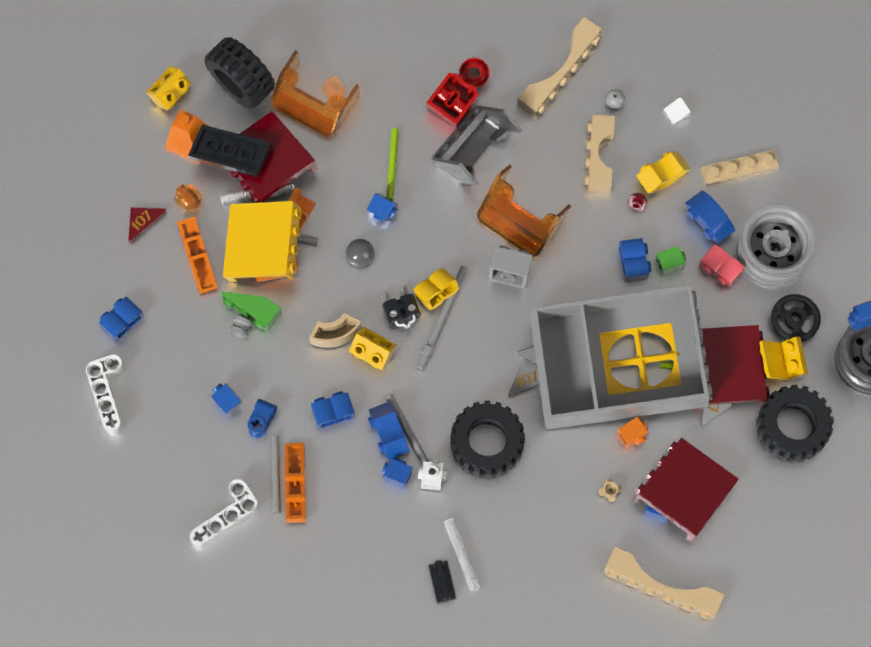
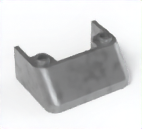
(471, 140)

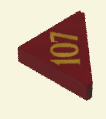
(143, 219)

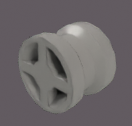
(240, 326)

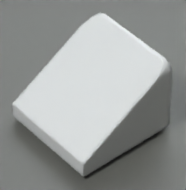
(677, 111)

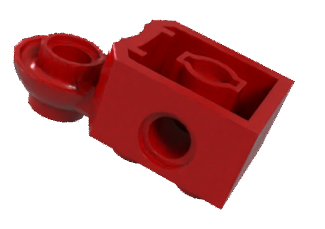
(458, 92)

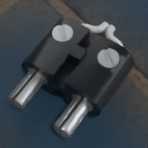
(401, 309)

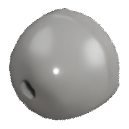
(615, 99)

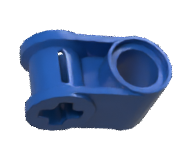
(262, 415)

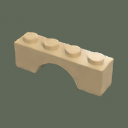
(602, 131)

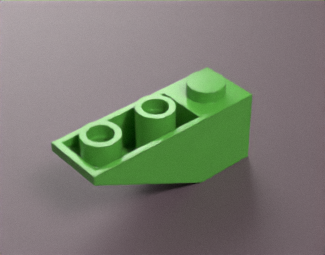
(257, 308)

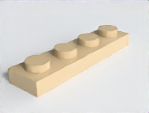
(739, 167)

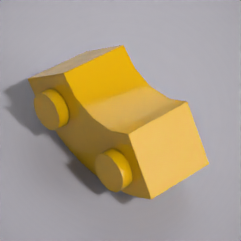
(663, 172)

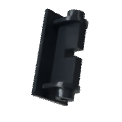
(442, 581)

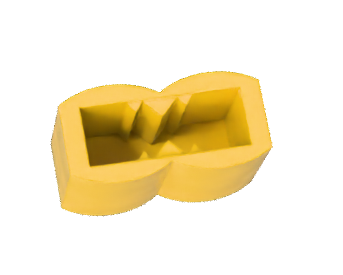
(436, 289)

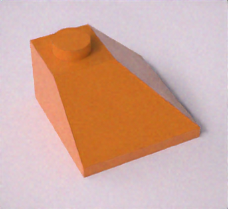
(183, 133)

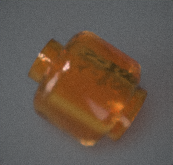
(188, 197)

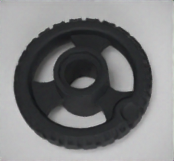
(809, 308)

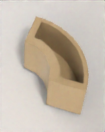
(335, 333)

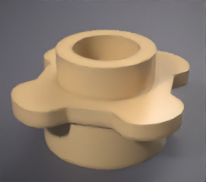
(608, 484)

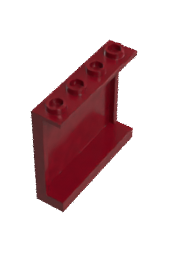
(284, 162)
(735, 364)
(686, 487)

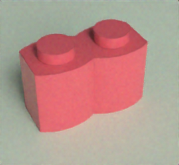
(721, 266)

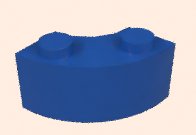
(709, 216)
(388, 430)

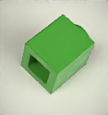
(671, 260)

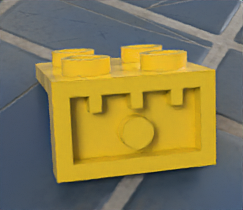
(783, 359)

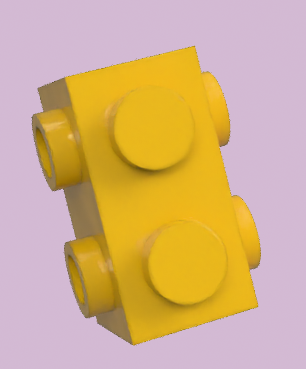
(169, 88)
(372, 348)

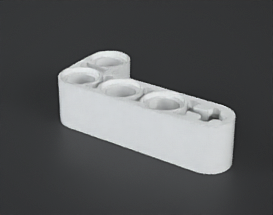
(106, 397)
(221, 517)

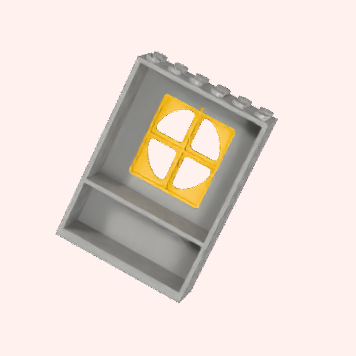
(577, 366)

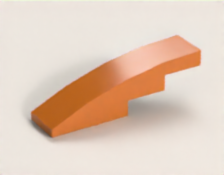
(197, 255)
(295, 483)

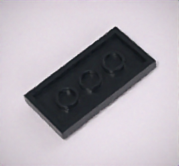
(230, 151)

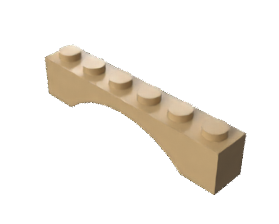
(536, 95)
(701, 600)

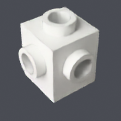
(430, 481)

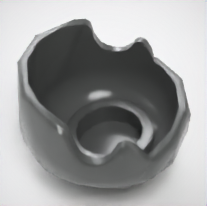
(360, 253)

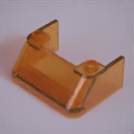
(306, 109)
(513, 221)

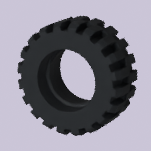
(239, 72)
(808, 403)
(487, 414)

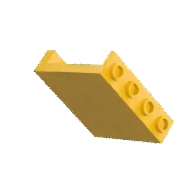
(262, 240)

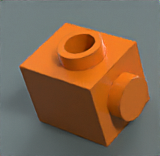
(633, 433)

